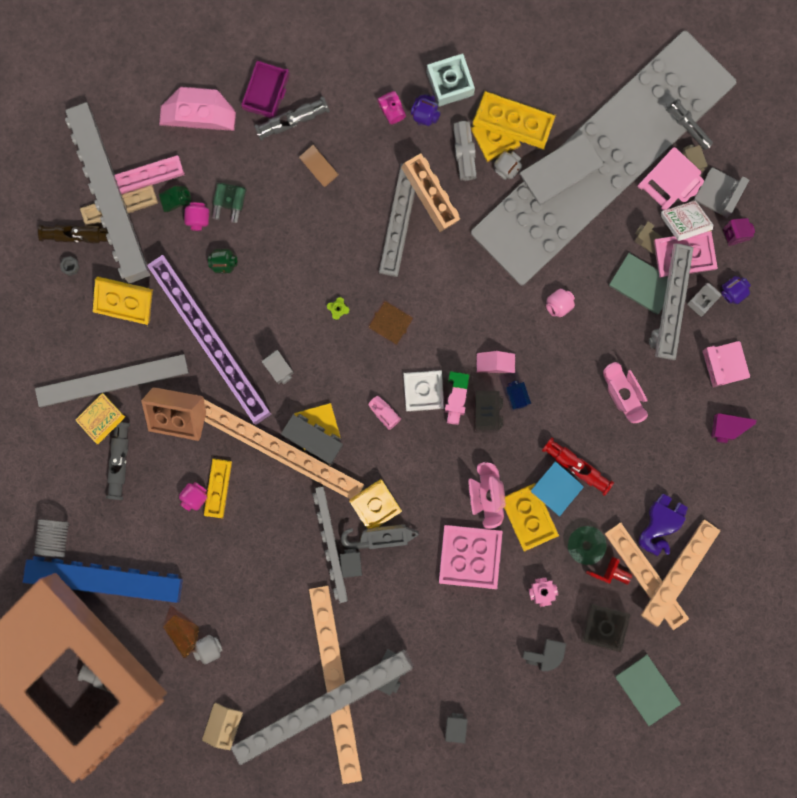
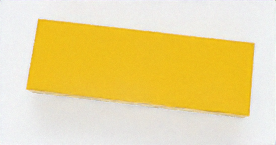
(218, 488)

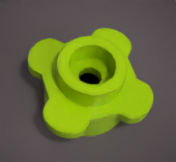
(338, 313)

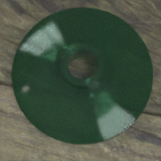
(597, 545)

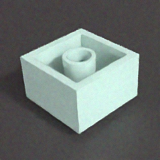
(450, 80)

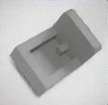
(704, 299)

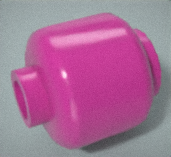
(196, 216)
(193, 496)

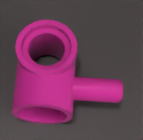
(391, 107)

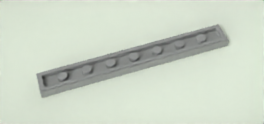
(111, 380)

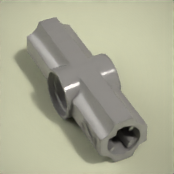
(464, 150)

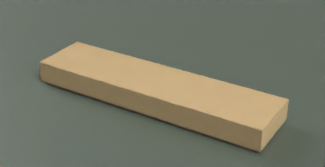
(133, 200)

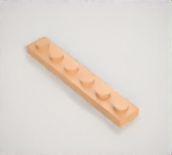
(642, 570)
(680, 573)

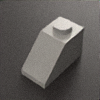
(278, 368)

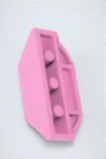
(198, 110)

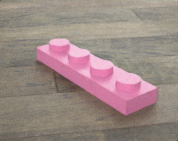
(149, 174)

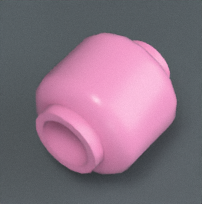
(560, 303)

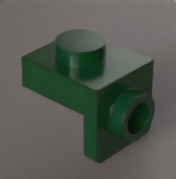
(175, 198)

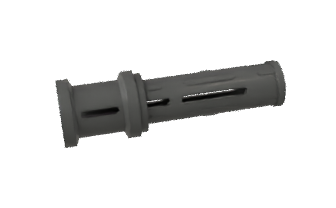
(683, 117)

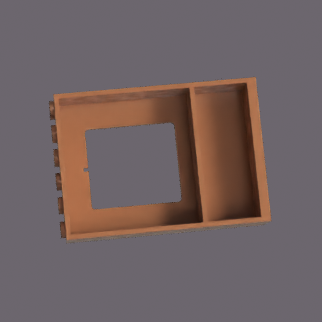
(32, 639)

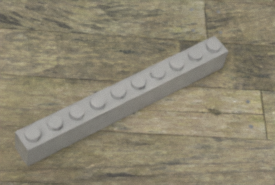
(107, 192)
(322, 707)

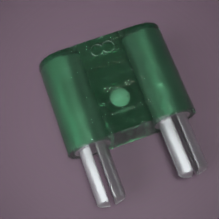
(230, 198)

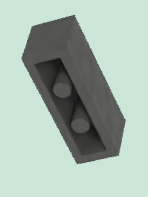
(312, 438)

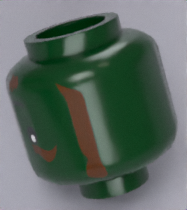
(222, 261)

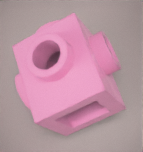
(535, 592)

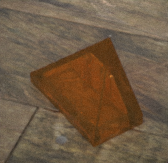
(183, 634)

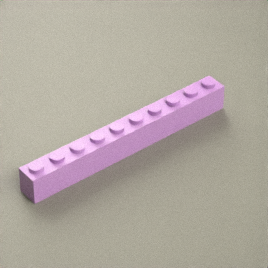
(209, 339)

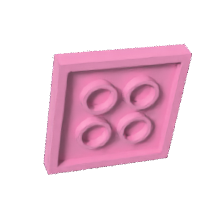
(470, 557)

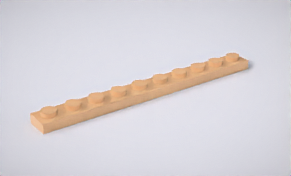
(281, 451)
(334, 678)

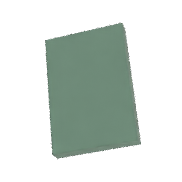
(640, 283)
(647, 690)

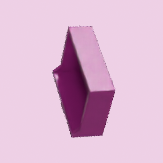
(265, 89)

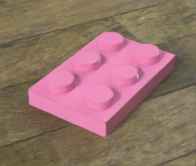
(702, 258)

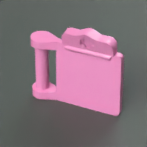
(676, 177)

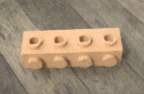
(430, 192)

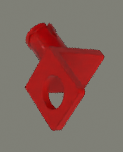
(613, 572)

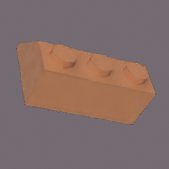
(174, 413)

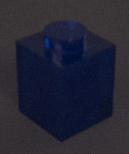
(517, 395)

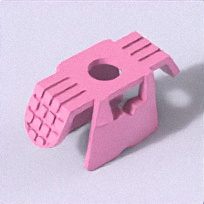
(616, 380)
(489, 481)

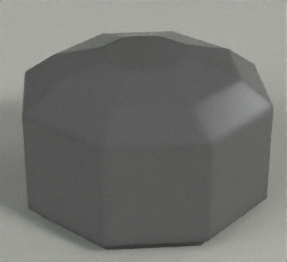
(69, 266)

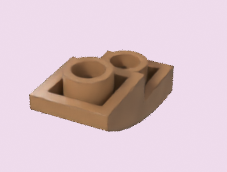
(318, 166)

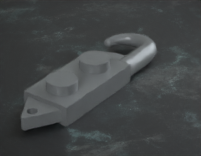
(381, 537)

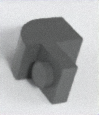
(550, 659)

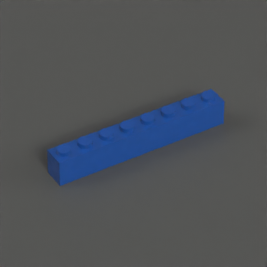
(106, 580)

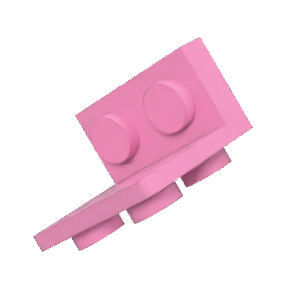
(726, 364)

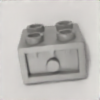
(720, 192)

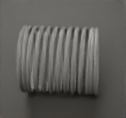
(48, 540)

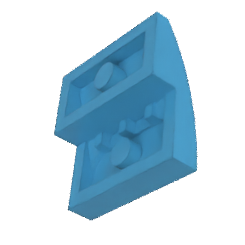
(557, 489)

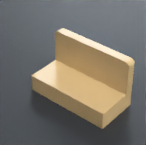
(222, 727)

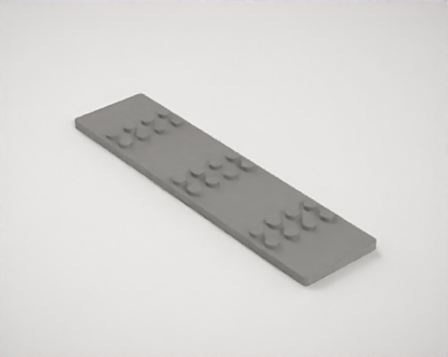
(628, 138)

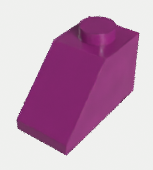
(738, 231)
(729, 427)

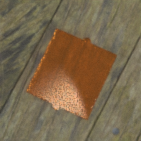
(390, 322)

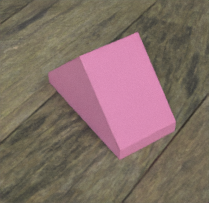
(495, 362)

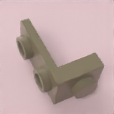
(646, 237)

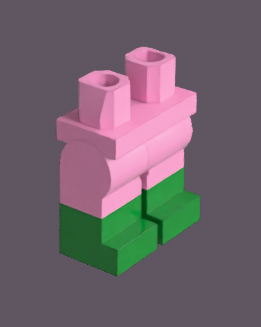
(457, 397)

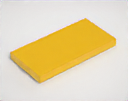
(514, 120)

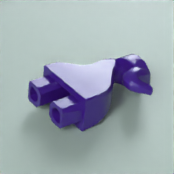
(662, 522)

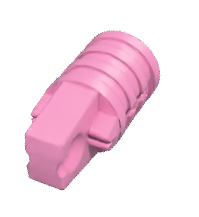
(384, 412)

